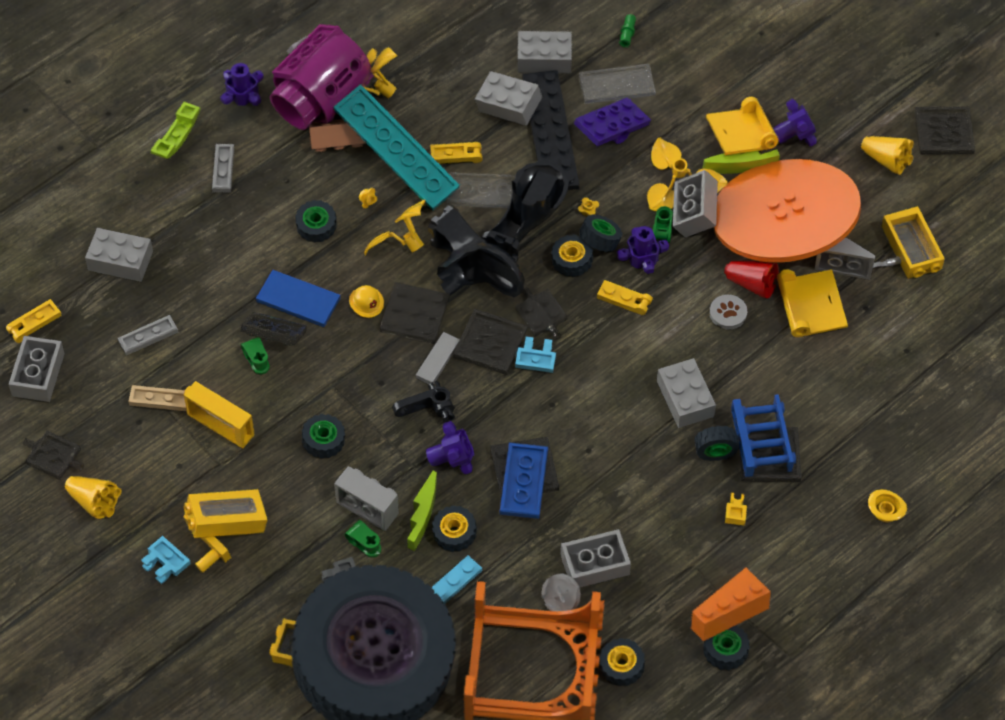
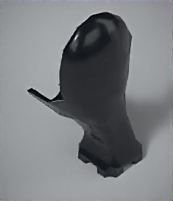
(534, 198)
(472, 257)

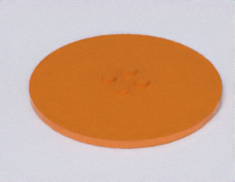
(787, 210)

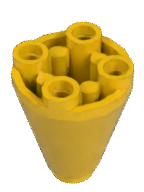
(889, 152)
(94, 495)

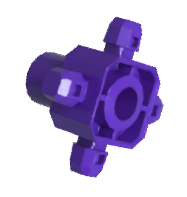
(241, 85)
(797, 124)
(643, 249)
(453, 449)

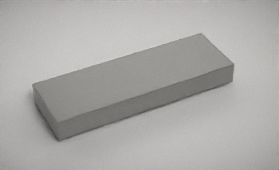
(223, 168)
(148, 335)
(437, 358)

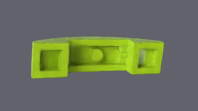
(177, 132)

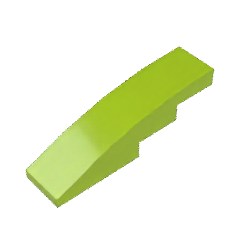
(739, 162)
(423, 506)

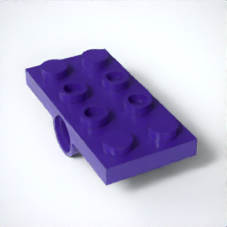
(612, 122)

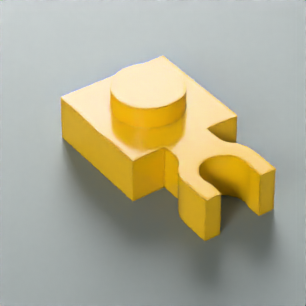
(736, 511)

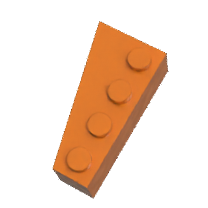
(730, 605)

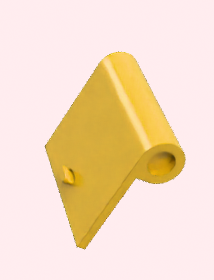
(743, 129)
(809, 304)

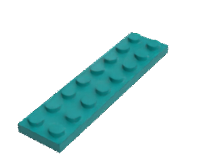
(396, 147)

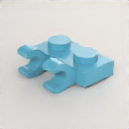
(536, 359)
(169, 556)

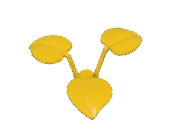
(382, 85)
(668, 155)
(411, 238)

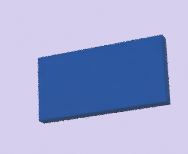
(298, 298)
(524, 480)

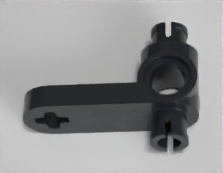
(425, 400)

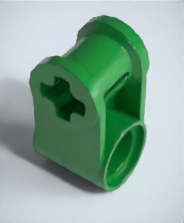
(662, 227)
(256, 355)
(364, 539)

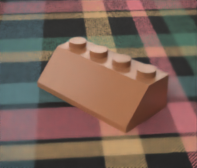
(333, 134)

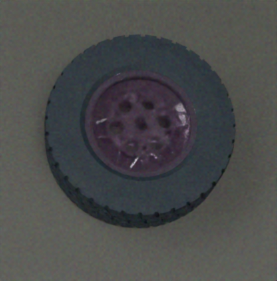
(356, 688)

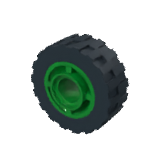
(318, 230)
(600, 233)
(716, 443)
(323, 446)
(730, 657)

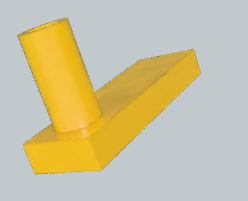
(217, 551)

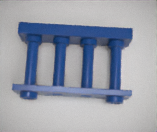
(747, 446)

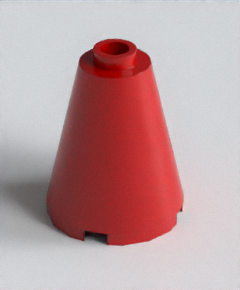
(753, 276)

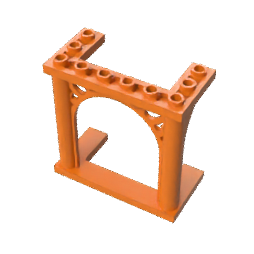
(583, 620)

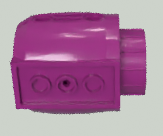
(318, 76)

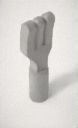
(888, 262)

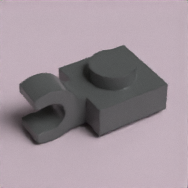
(338, 566)

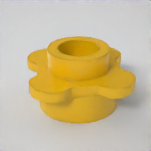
(367, 197)
(588, 210)

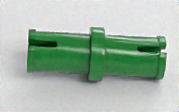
(627, 31)

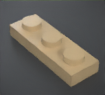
(157, 398)

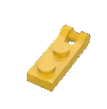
(457, 152)
(624, 297)
(33, 320)

